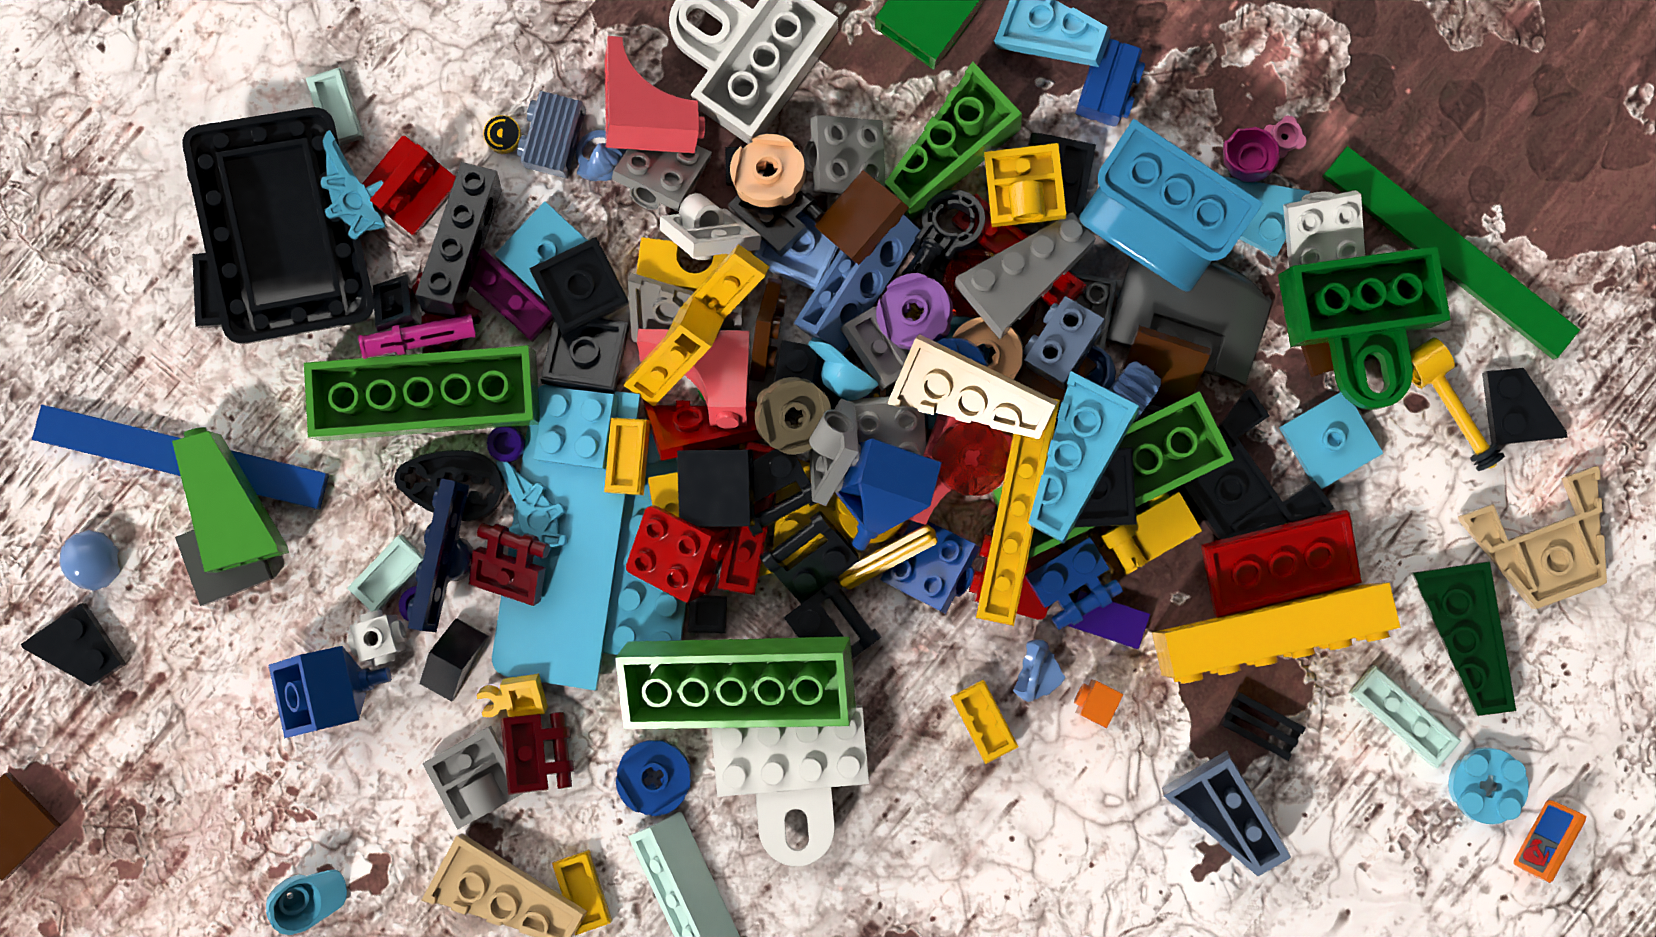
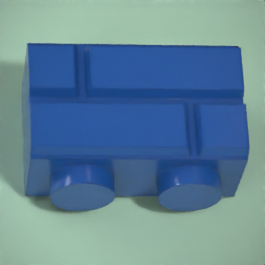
(1108, 86)

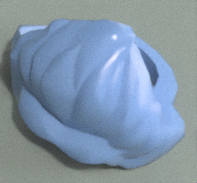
(602, 160)
(1039, 673)

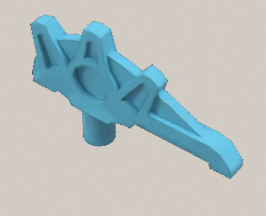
(347, 194)
(534, 511)

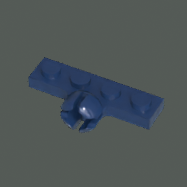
(444, 557)

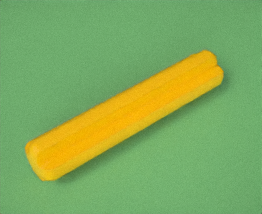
(889, 556)

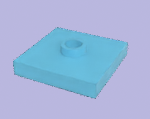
(536, 241)
(1331, 440)

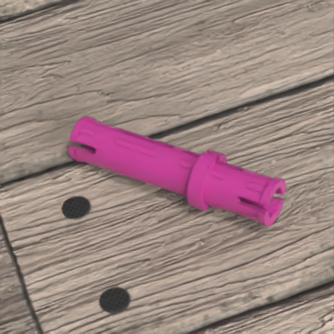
(416, 336)

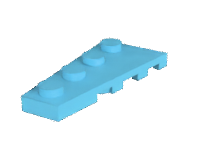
(1084, 442)

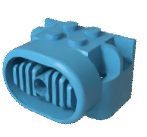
(1166, 207)

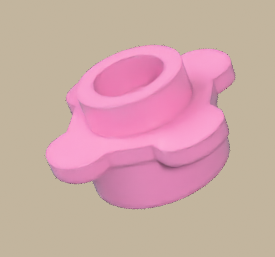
(1292, 129)

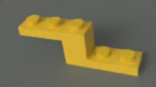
(696, 325)

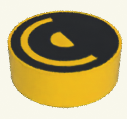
(502, 134)

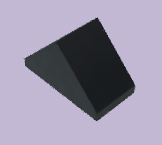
(395, 304)
(452, 659)

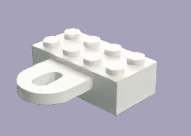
(753, 58)
(788, 772)

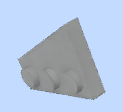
(657, 303)

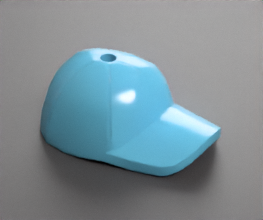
(841, 375)
(310, 901)

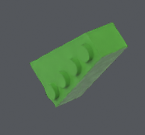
(954, 141)

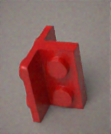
(411, 186)

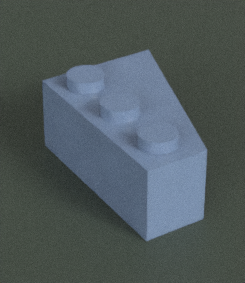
(1227, 809)

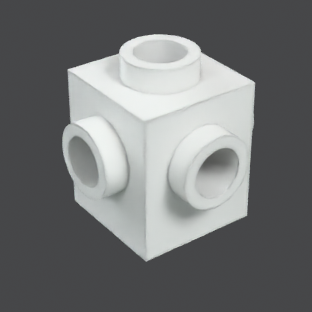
(390, 638)

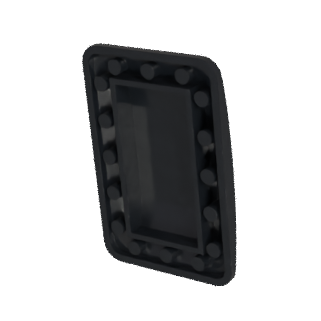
(265, 227)

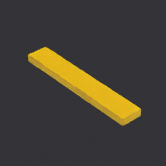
(1012, 531)

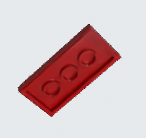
(1281, 563)

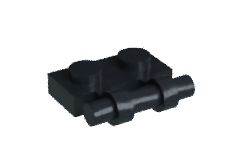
(777, 225)

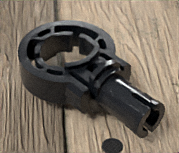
(950, 243)

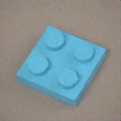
(575, 427)

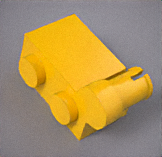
(1157, 531)

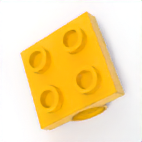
(1025, 185)

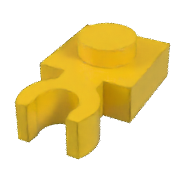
(517, 695)

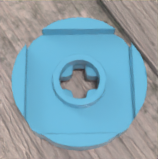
(1505, 801)

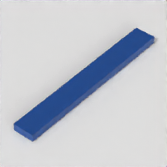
(157, 452)

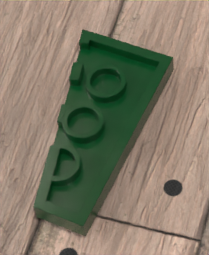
(1470, 628)

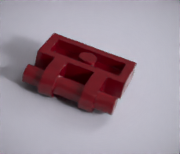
(505, 574)
(526, 756)

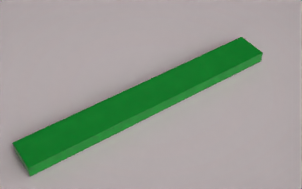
(1458, 257)

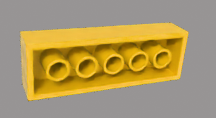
(1275, 630)

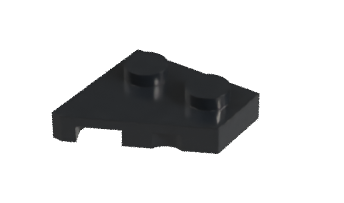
(1518, 409)
(77, 646)

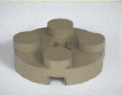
(775, 403)

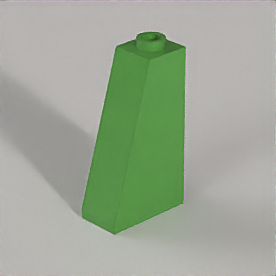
(223, 506)

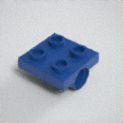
(937, 572)

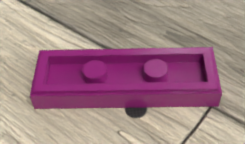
(510, 297)

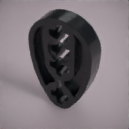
(461, 464)

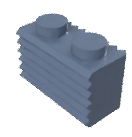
(552, 134)

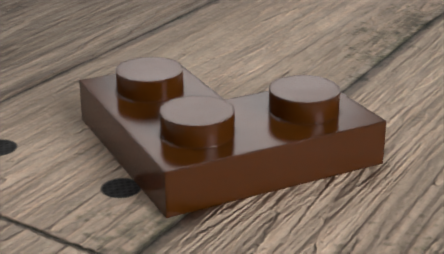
(767, 327)

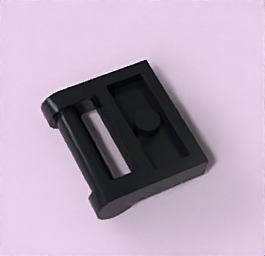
(1076, 167)
(772, 474)
(817, 564)
(813, 621)

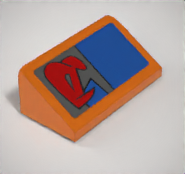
(1549, 840)

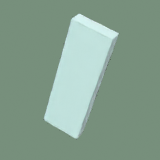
(1405, 716)

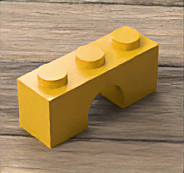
(661, 262)

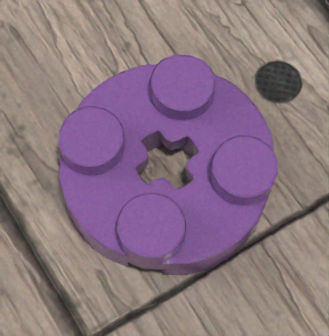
(896, 301)

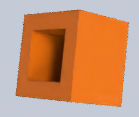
(1097, 702)

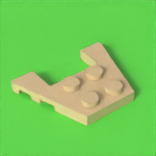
(1554, 558)

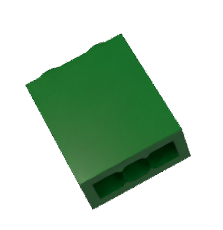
(926, 26)

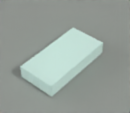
(332, 93)
(386, 574)

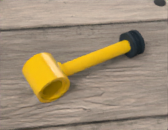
(1430, 365)

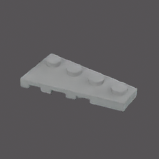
(1015, 278)

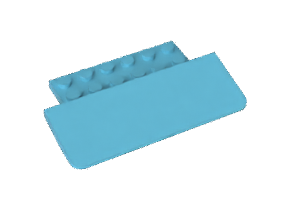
(587, 593)

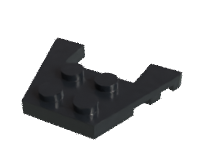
(1237, 494)

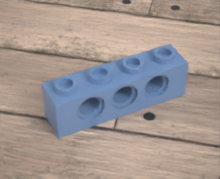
(854, 288)

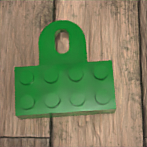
(1365, 310)

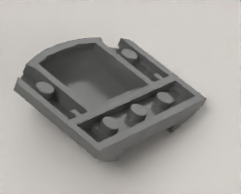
(1218, 313)

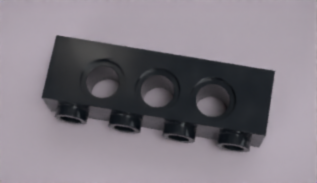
(459, 241)

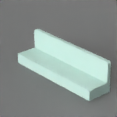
(682, 880)

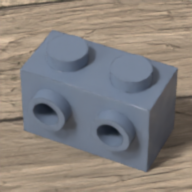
(1063, 342)

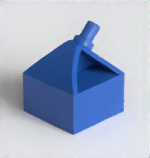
(887, 488)
(321, 689)

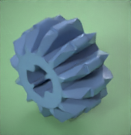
(1137, 385)

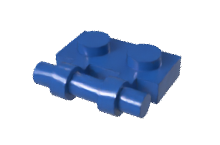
(1069, 572)

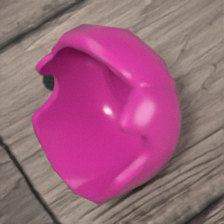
(1251, 154)

